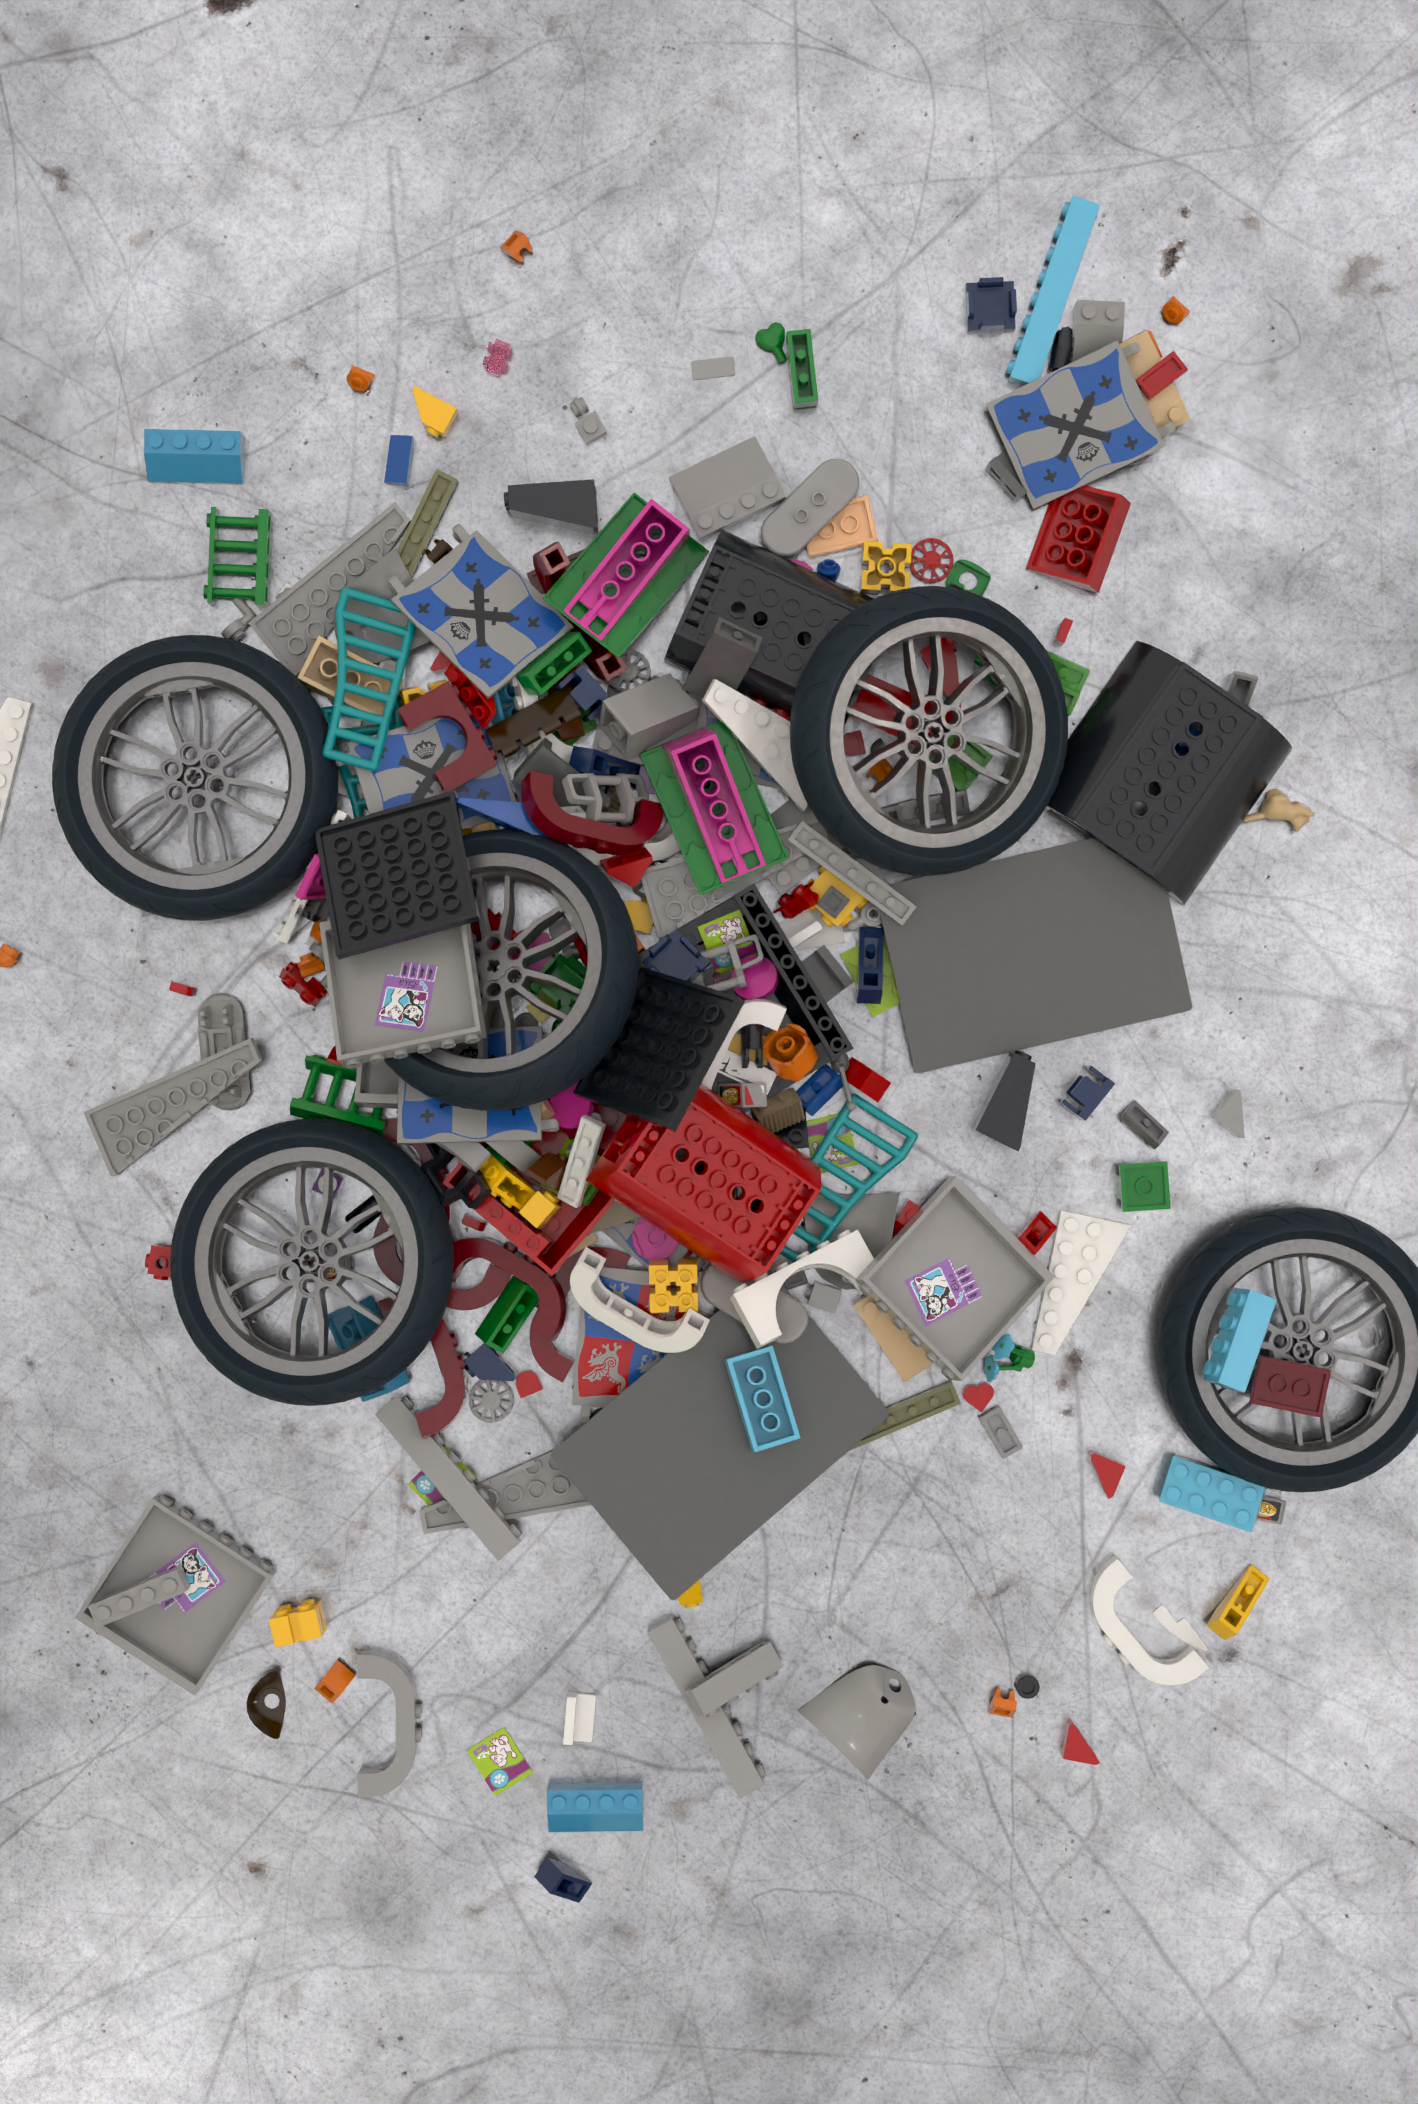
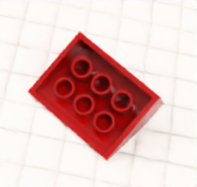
(1079, 537)

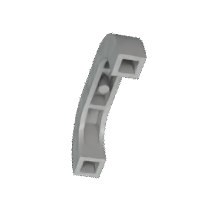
(384, 1667)

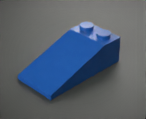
(503, 813)

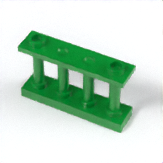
(259, 546)
(307, 1109)

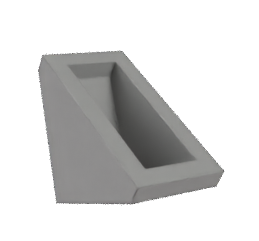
(1241, 686)
(1230, 1114)

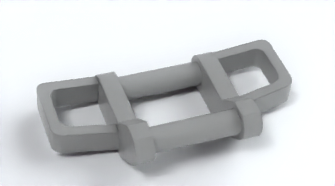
(594, 800)
(731, 948)

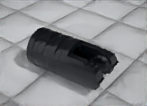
(1061, 349)
(752, 1039)
(367, 1204)

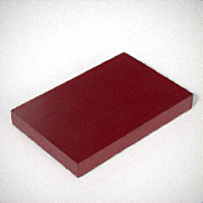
(1290, 1386)

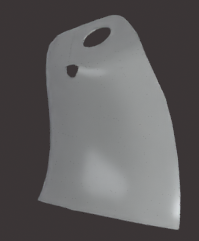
(376, 583)
(871, 1215)
(857, 1720)

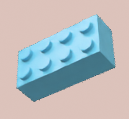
(1239, 1339)
(762, 1398)
(1212, 1493)

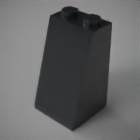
(556, 504)
(1007, 1102)

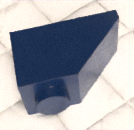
(488, 1365)
(562, 1880)

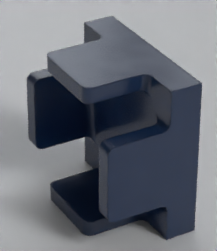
(991, 305)
(585, 691)
(676, 957)
(1087, 1093)

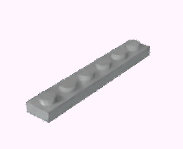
(851, 872)

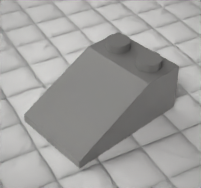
(1096, 326)

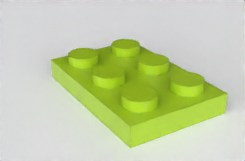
(889, 993)

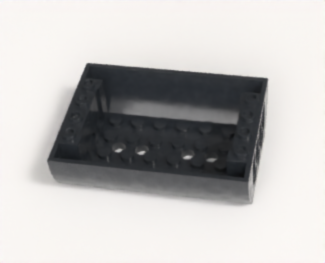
(790, 598)

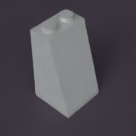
(647, 714)

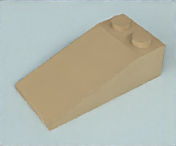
(1166, 405)
(321, 677)
(903, 1355)

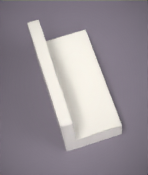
(800, 928)
(579, 1717)

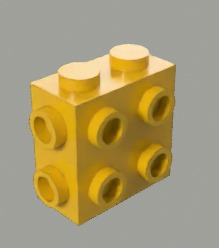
(821, 886)
(506, 1183)

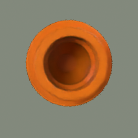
(8, 956)

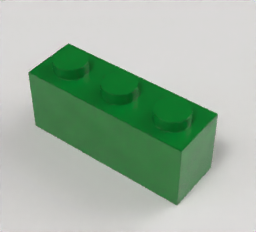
(802, 368)
(554, 664)
(507, 1315)

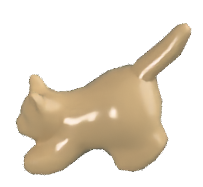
(1278, 807)

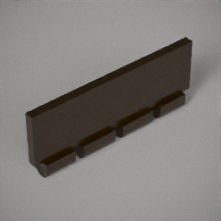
(527, 722)

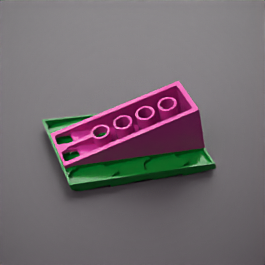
(615, 592)
(720, 826)

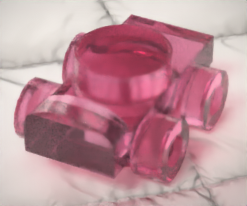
(496, 362)

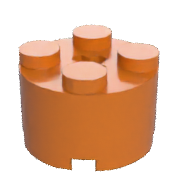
(790, 1052)

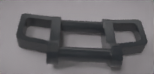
(461, 1190)

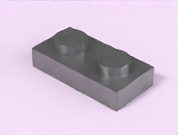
(1144, 1124)
(1001, 1432)

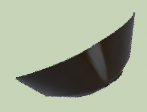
(264, 1718)

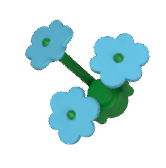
(1019, 1356)

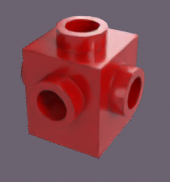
(153, 1261)

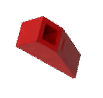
(477, 702)

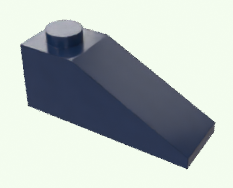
(599, 763)
(870, 965)

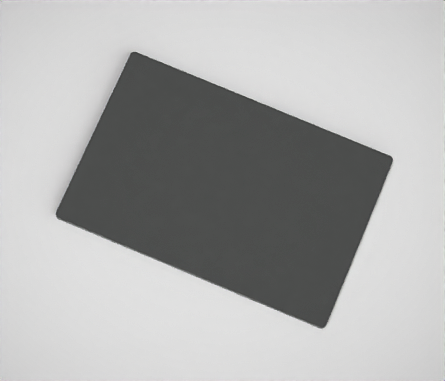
(1032, 953)
(675, 1461)

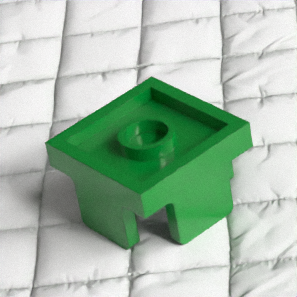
(567, 970)
(1143, 1186)

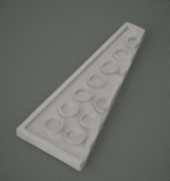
(307, 608)
(676, 900)
(146, 1115)
(519, 1492)

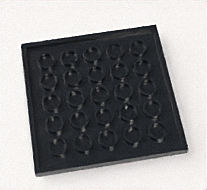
(396, 875)
(662, 1049)

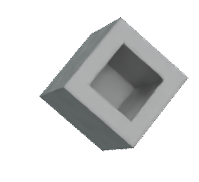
(823, 1296)

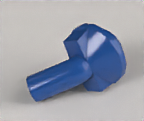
(829, 569)

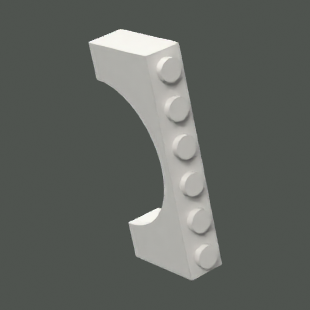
(758, 1301)

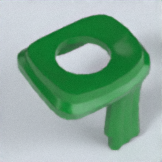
(962, 566)

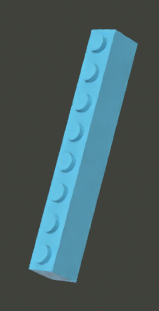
(1054, 291)

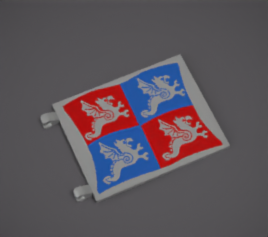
(606, 1358)

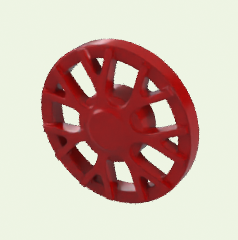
(931, 560)

